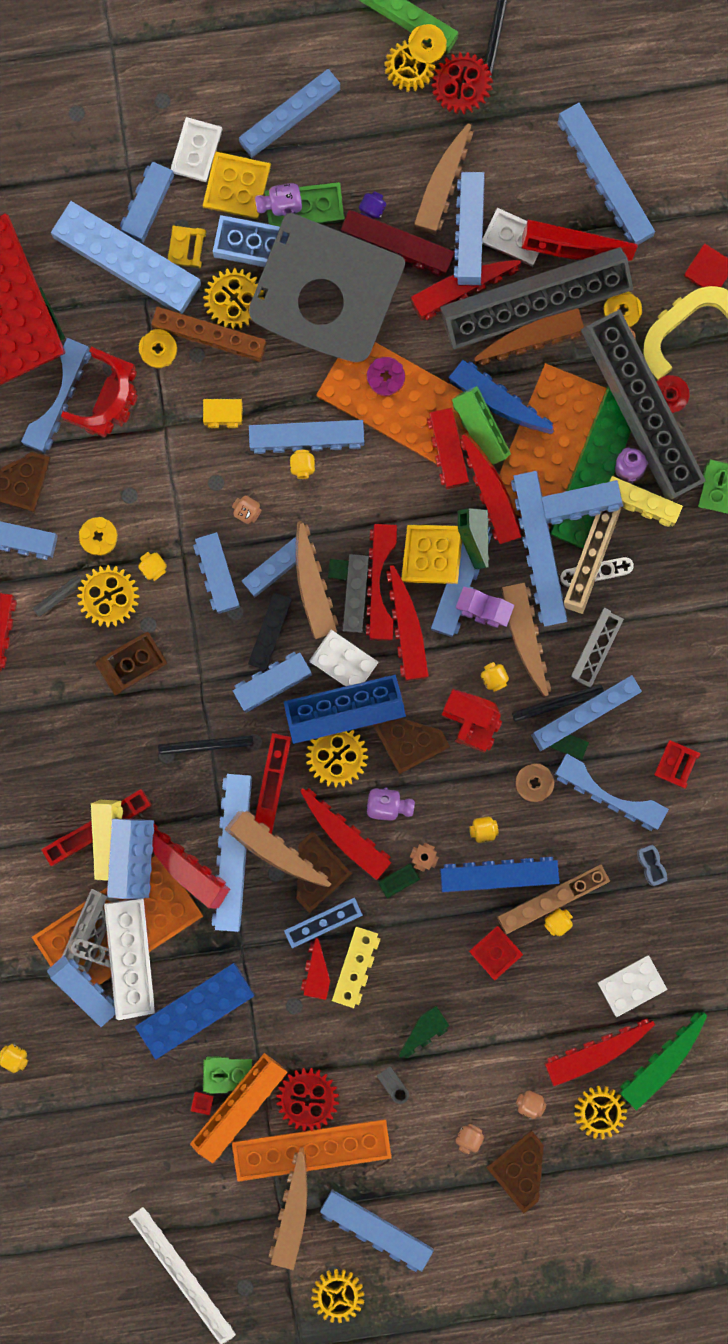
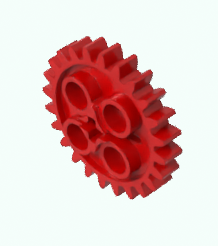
(445, 81)
(305, 1117)

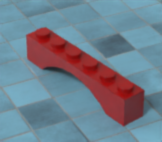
(383, 543)
(82, 837)

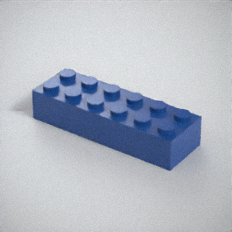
(344, 709)
(499, 876)
(195, 1011)

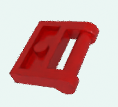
(671, 761)

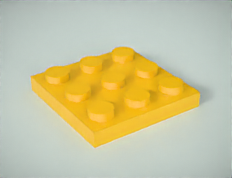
(235, 184)
(432, 554)

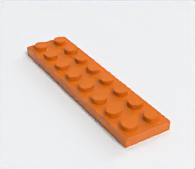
(322, 1149)

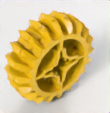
(396, 75)
(593, 1118)
(331, 1290)

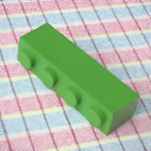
(481, 424)

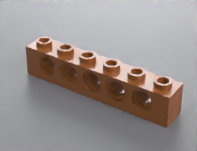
(209, 334)

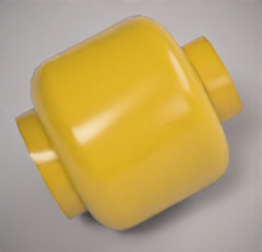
(302, 464)
(152, 566)
(494, 676)
(484, 829)
(558, 922)
(13, 1058)

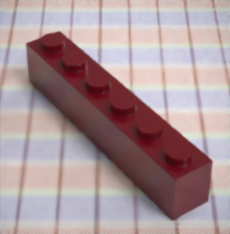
(412, 248)

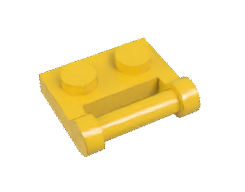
(180, 246)

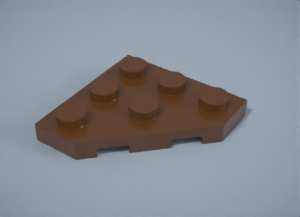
(23, 481)
(410, 742)
(324, 860)
(520, 1170)

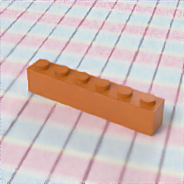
(238, 1108)

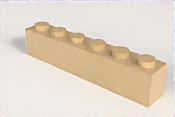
(590, 560)

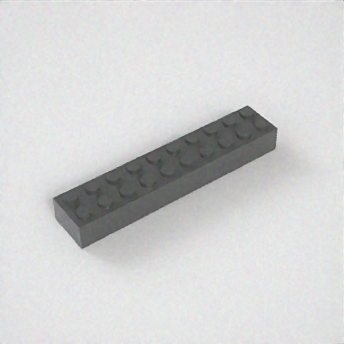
(537, 298)
(643, 405)

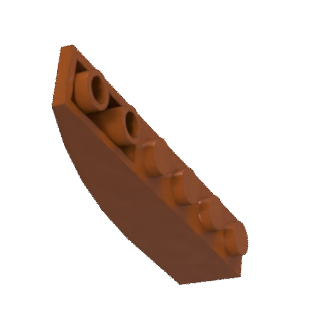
(534, 335)

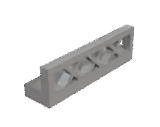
(592, 641)
(86, 928)

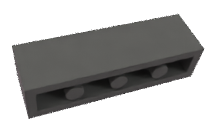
(355, 593)

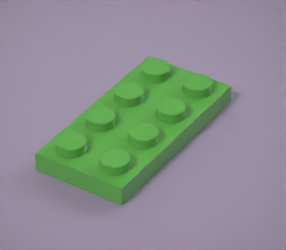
(319, 204)

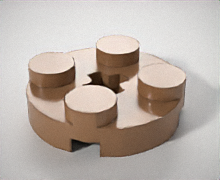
(544, 778)

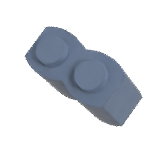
(653, 870)

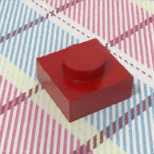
(202, 1103)

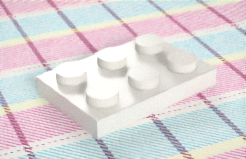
(196, 149)
(506, 236)
(343, 660)
(632, 986)

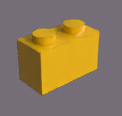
(222, 412)

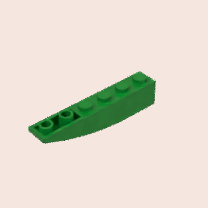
(661, 1065)

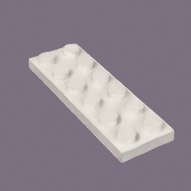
(129, 958)

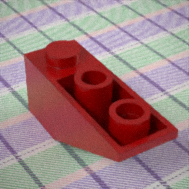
(318, 977)

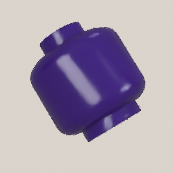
(372, 205)

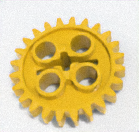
(221, 310)
(99, 580)
(349, 769)

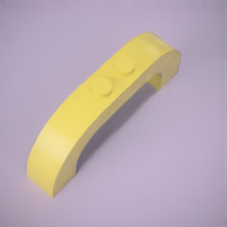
(669, 320)

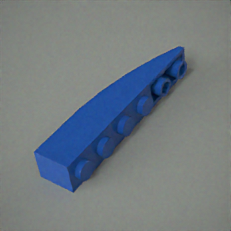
(497, 399)

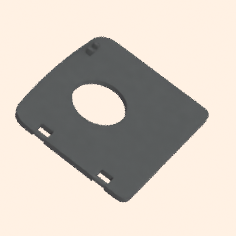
(359, 269)

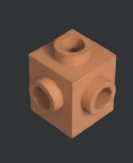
(416, 856)

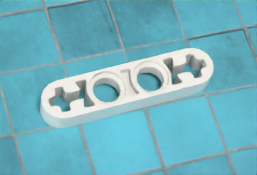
(600, 576)

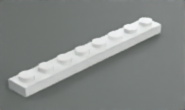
(182, 1276)

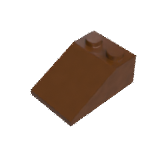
(131, 663)

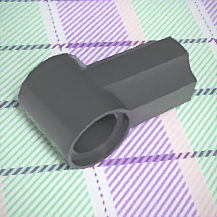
(392, 1084)

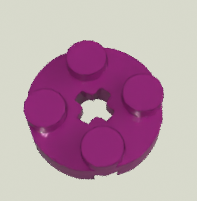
(379, 367)

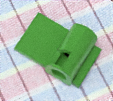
(715, 489)
(224, 1074)

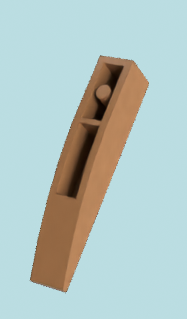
(442, 185)
(312, 586)
(525, 634)
(272, 848)
(553, 899)
(292, 1217)

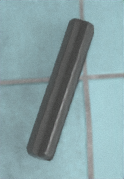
(58, 596)

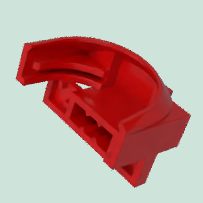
(114, 399)
(478, 719)

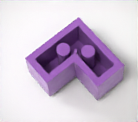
(484, 607)

